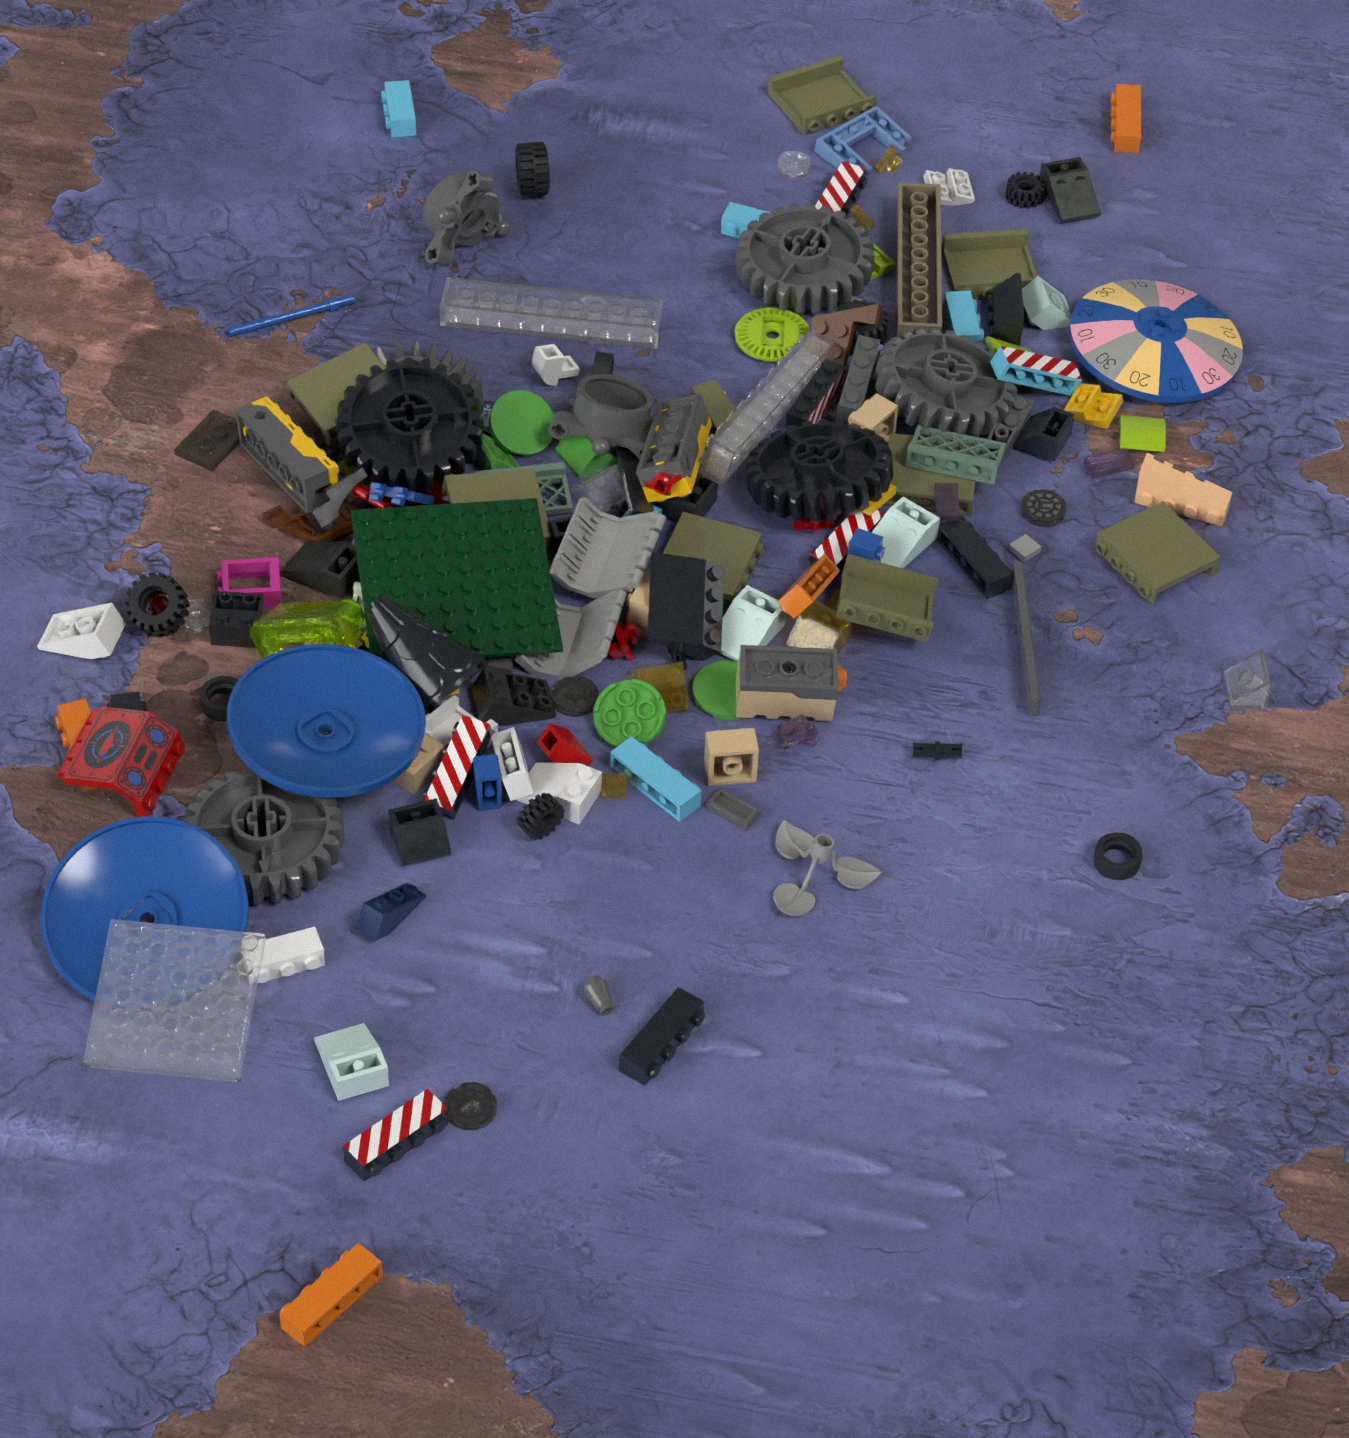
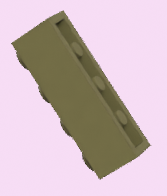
(715, 401)

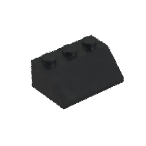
(1006, 310)

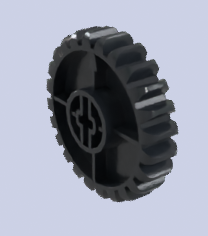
(410, 424)
(819, 470)

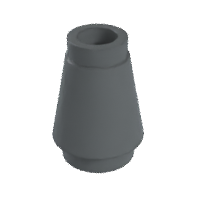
(598, 994)

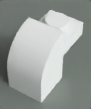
(552, 364)

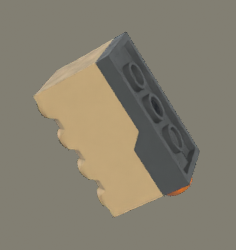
(788, 682)

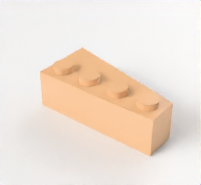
(1181, 492)

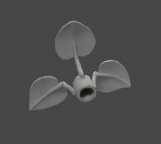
(795, 842)

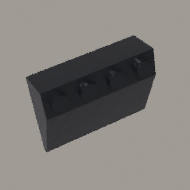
(686, 604)

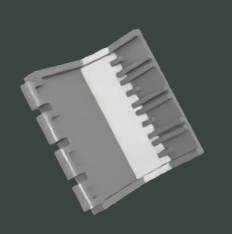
(605, 550)
(584, 636)

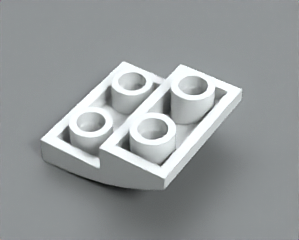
(954, 186)

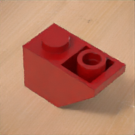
(562, 746)

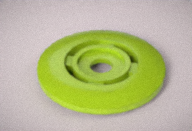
(753, 327)

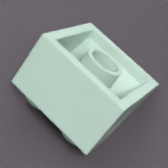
(1045, 305)

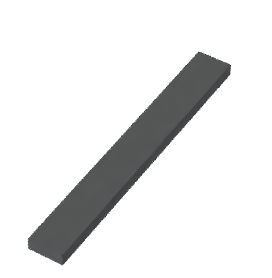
(1025, 639)

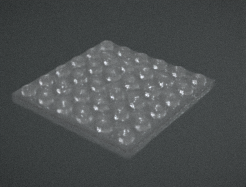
(175, 1000)

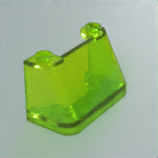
(322, 621)

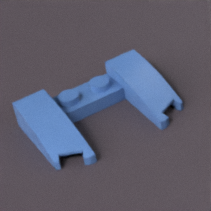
(874, 122)

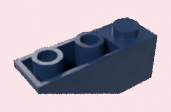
(388, 910)

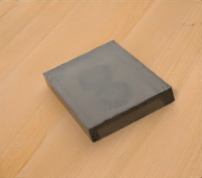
(210, 441)

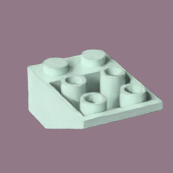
(906, 532)
(750, 621)
(353, 1061)

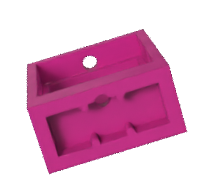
(253, 568)

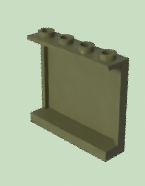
(819, 95)
(986, 259)
(324, 386)
(919, 484)
(496, 487)
(720, 543)
(1156, 550)
(886, 597)

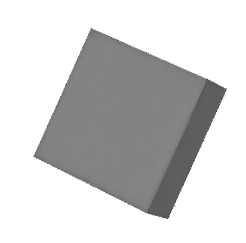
(1024, 548)

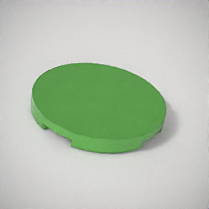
(521, 423)
(716, 690)
(629, 710)

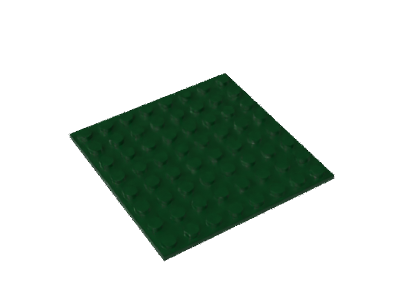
(464, 570)

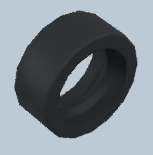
(603, 363)
(215, 686)
(1122, 842)

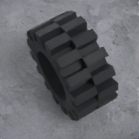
(1025, 190)
(540, 816)

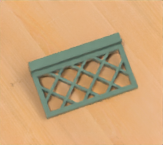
(960, 463)
(548, 475)

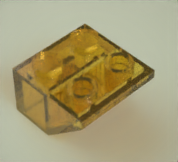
(820, 629)
(668, 680)

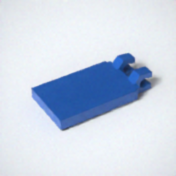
(398, 495)

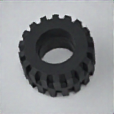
(532, 169)
(877, 332)
(144, 591)

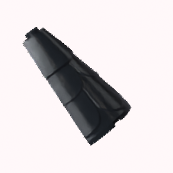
(422, 652)

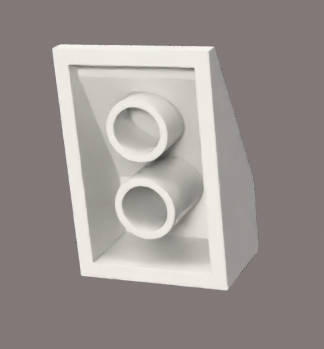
(84, 632)
(570, 784)

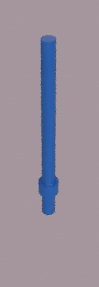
(331, 304)

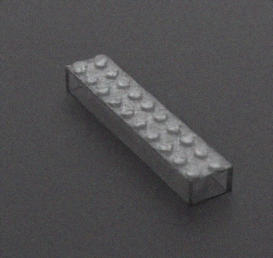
(551, 312)
(763, 407)

